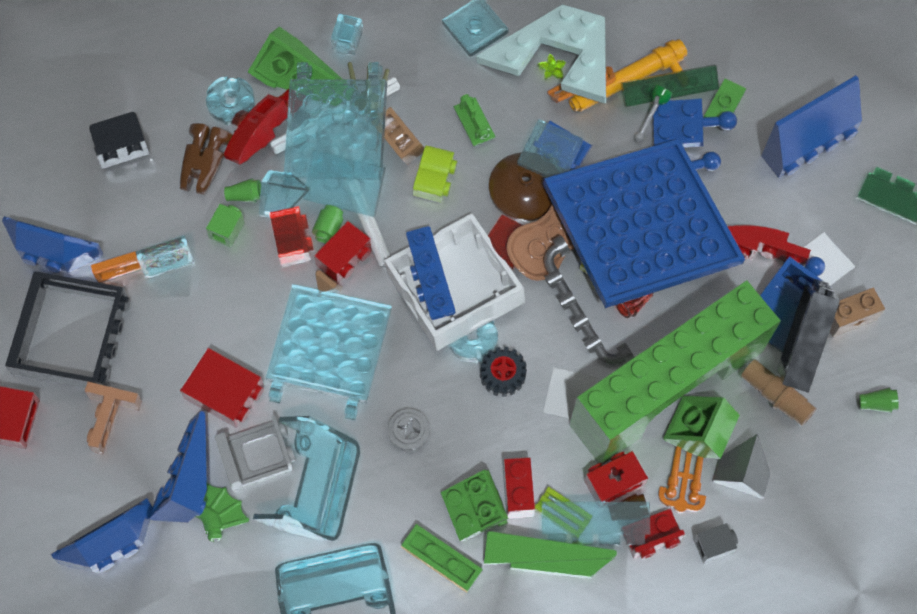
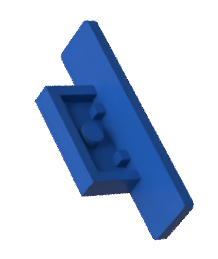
(430, 274)

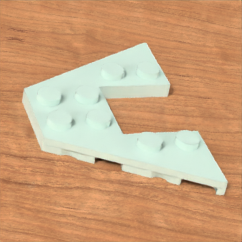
(566, 30)

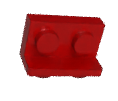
(663, 533)

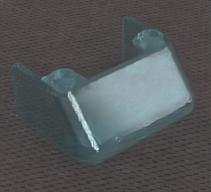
(323, 484)
(334, 580)

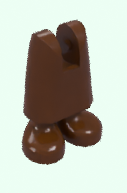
(202, 163)

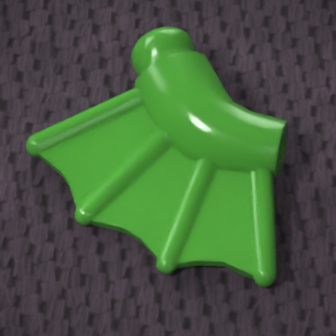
(220, 512)

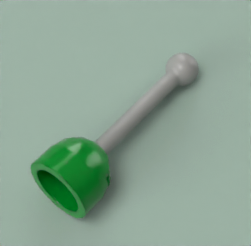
(660, 97)

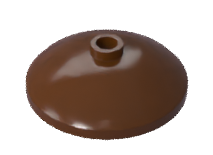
(517, 197)

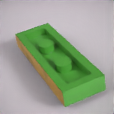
(441, 558)

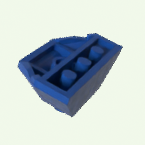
(50, 248)
(109, 541)

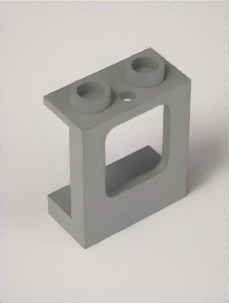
(234, 460)

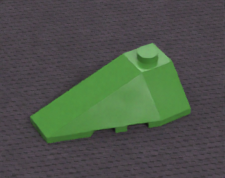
(279, 60)

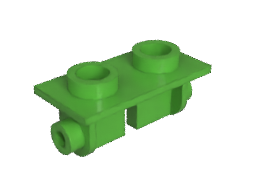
(474, 120)

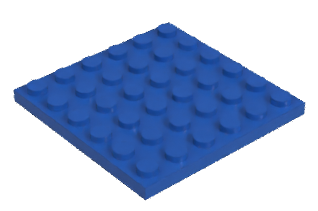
(642, 222)

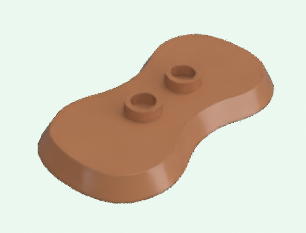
(531, 241)

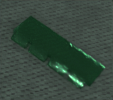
(890, 197)

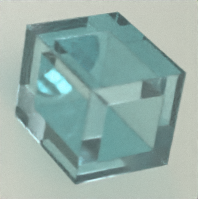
(346, 34)

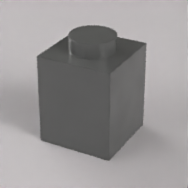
(716, 543)

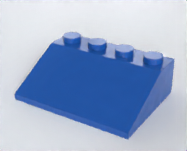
(814, 128)

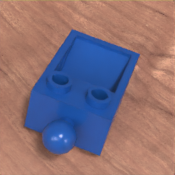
(785, 293)

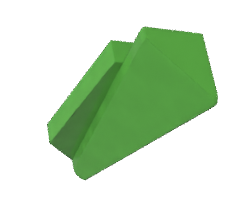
(545, 555)

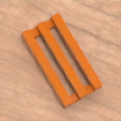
(116, 267)

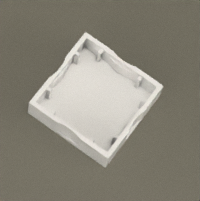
(477, 280)

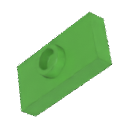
(726, 99)

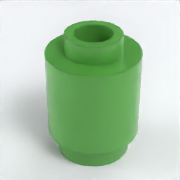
(327, 223)

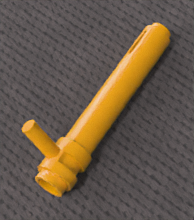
(659, 59)

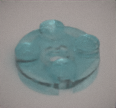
(227, 87)
(476, 350)

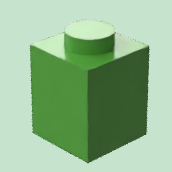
(225, 225)

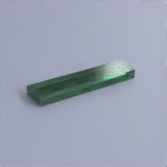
(679, 83)

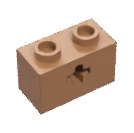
(401, 138)
(857, 312)

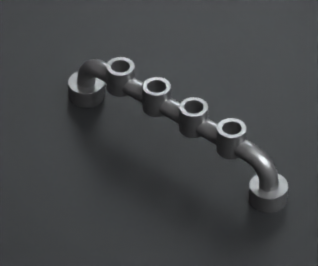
(579, 320)

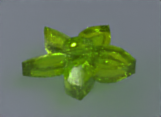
(552, 67)

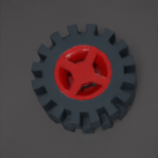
(503, 362)

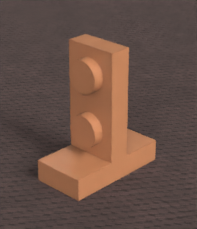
(107, 411)

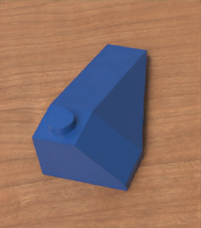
(187, 486)

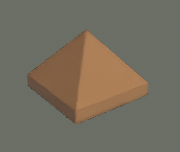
(327, 283)

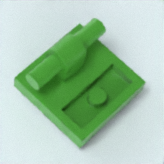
(474, 505)

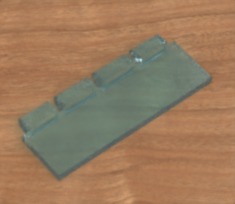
(600, 518)

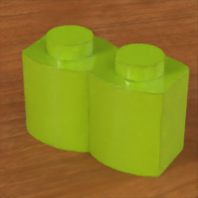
(433, 174)

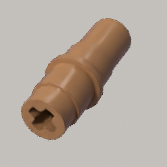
(781, 396)

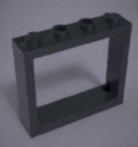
(29, 317)
(808, 335)

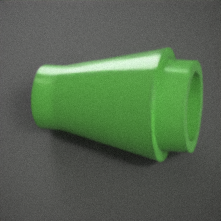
(244, 191)
(881, 400)

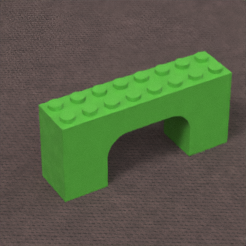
(712, 342)

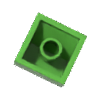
(702, 426)

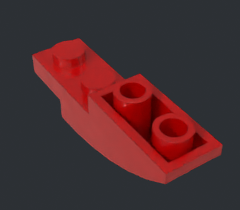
(257, 128)
(768, 242)

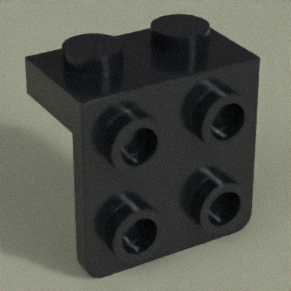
(118, 140)

